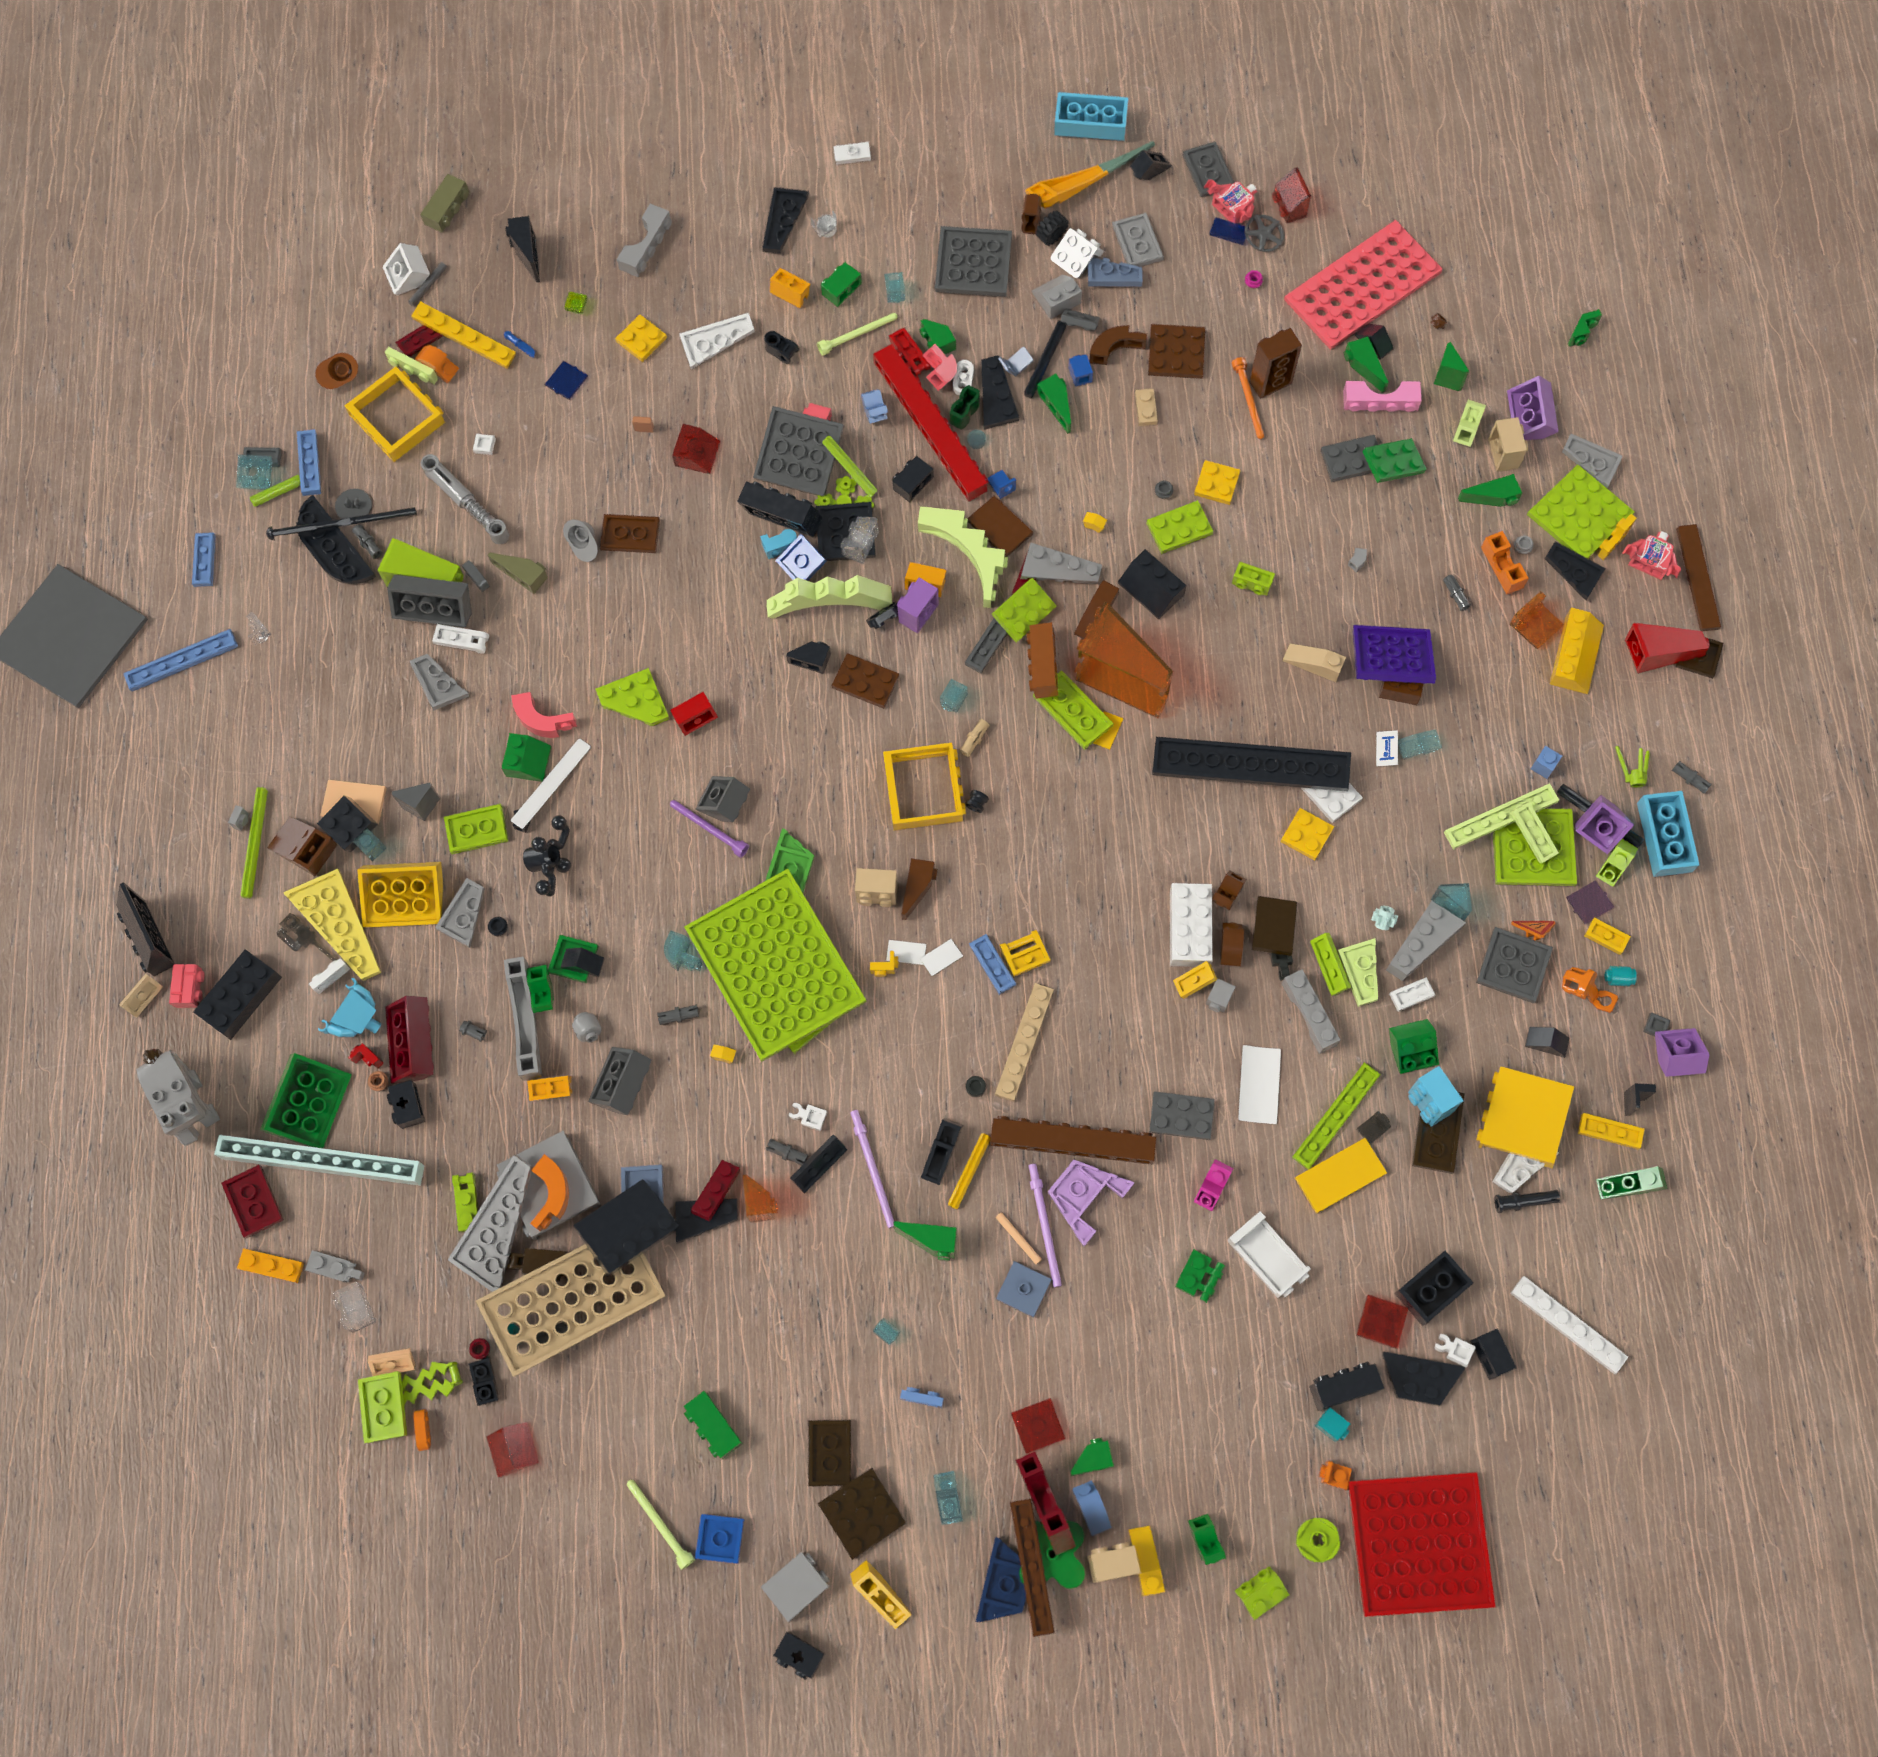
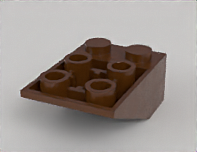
(303, 845)

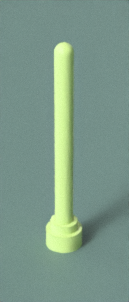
(826, 346)
(683, 1558)

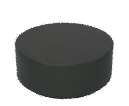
(975, 1086)

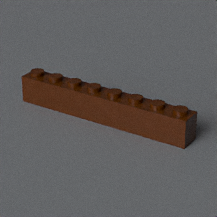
(1073, 1140)

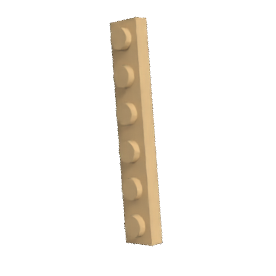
(1024, 1042)

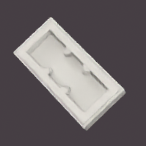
(852, 153)
(1412, 994)

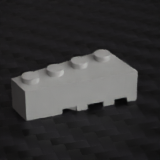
(1428, 935)

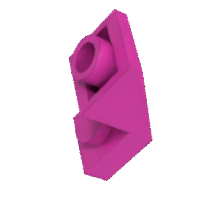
(1213, 1185)

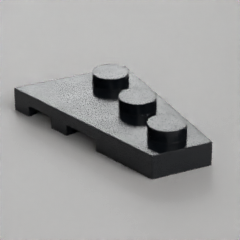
(1575, 568)
(693, 1225)

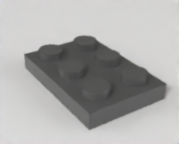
(1346, 458)
(1181, 1115)

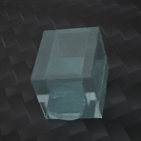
(894, 287)
(953, 696)
(369, 845)

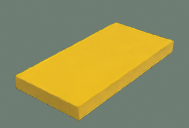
(1340, 1175)

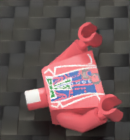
(1233, 200)
(1653, 556)

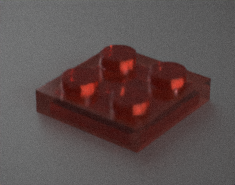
(1382, 1321)
(1038, 1426)

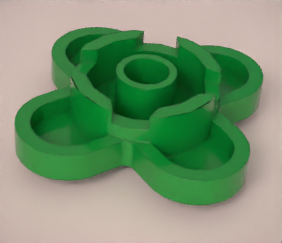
(1065, 1566)

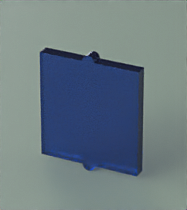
(566, 380)

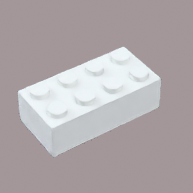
(1190, 924)

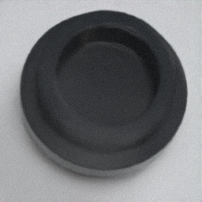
(497, 926)

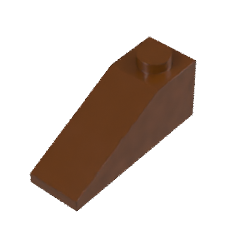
(918, 883)

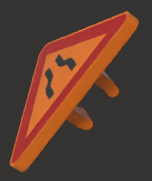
(1535, 928)

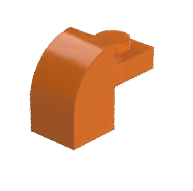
(438, 361)

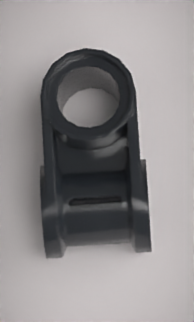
(782, 349)

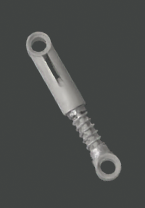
(463, 498)

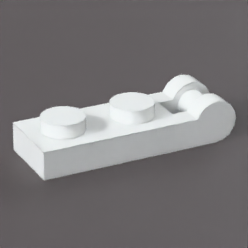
(460, 638)

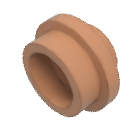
(372, 1079)

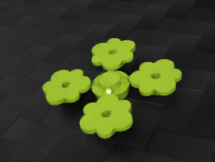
(845, 491)

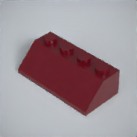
(409, 1039)

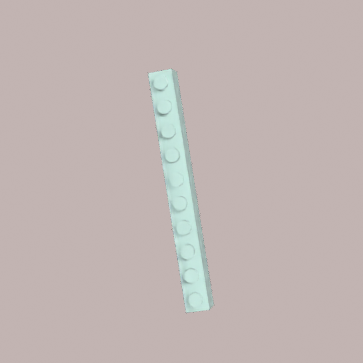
(319, 1160)

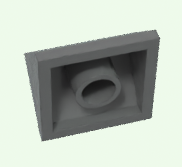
(417, 799)

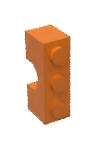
(1497, 551)

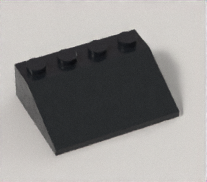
(143, 931)
(626, 1227)

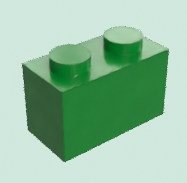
(841, 284)

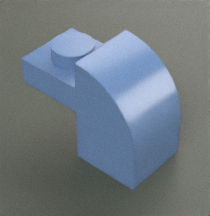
(874, 406)
(1092, 1508)

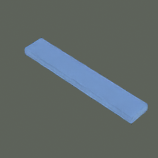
(180, 660)

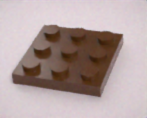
(1176, 351)

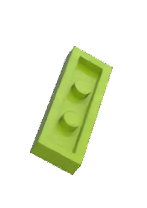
(1330, 964)

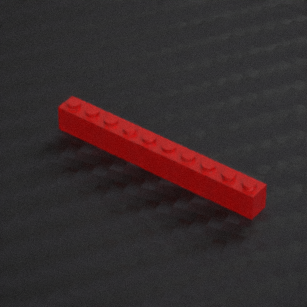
(930, 422)

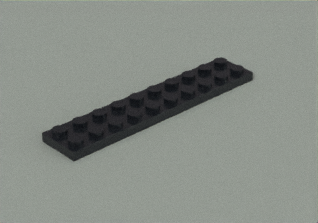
(1252, 763)

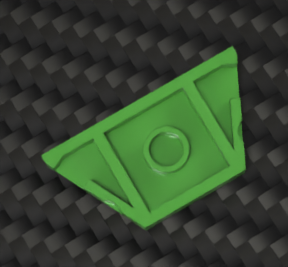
(792, 856)

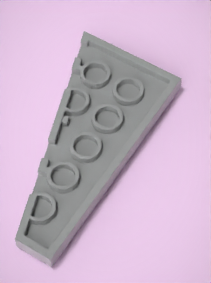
(490, 1236)

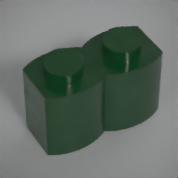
(964, 407)

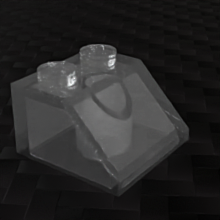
(860, 539)

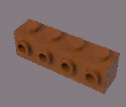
(1043, 660)

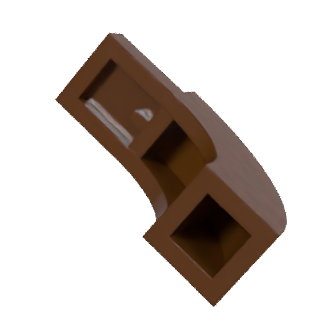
(1114, 339)

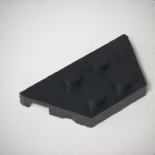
(1420, 1378)

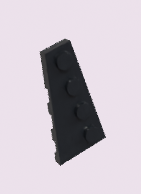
(997, 397)

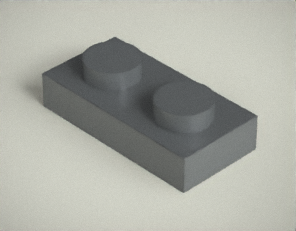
(1086, 321)

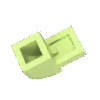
(1469, 423)

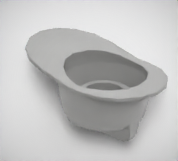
(581, 539)

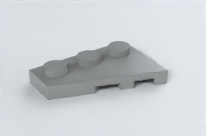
(436, 684)
(462, 913)

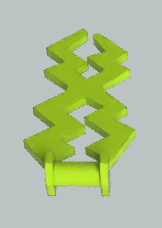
(445, 1388)

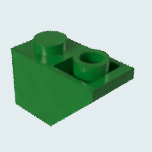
(938, 334)

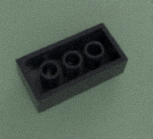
(780, 508)
(237, 994)

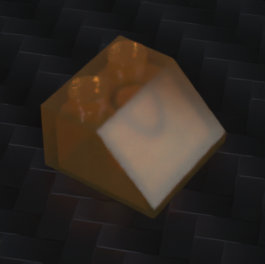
(758, 1201)

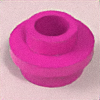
(1256, 275)

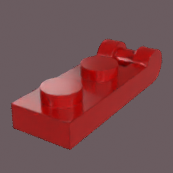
(910, 351)

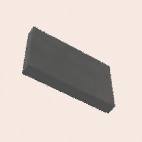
(1206, 163)

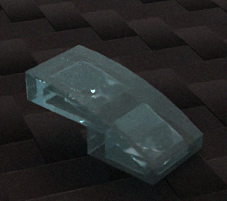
(1419, 743)

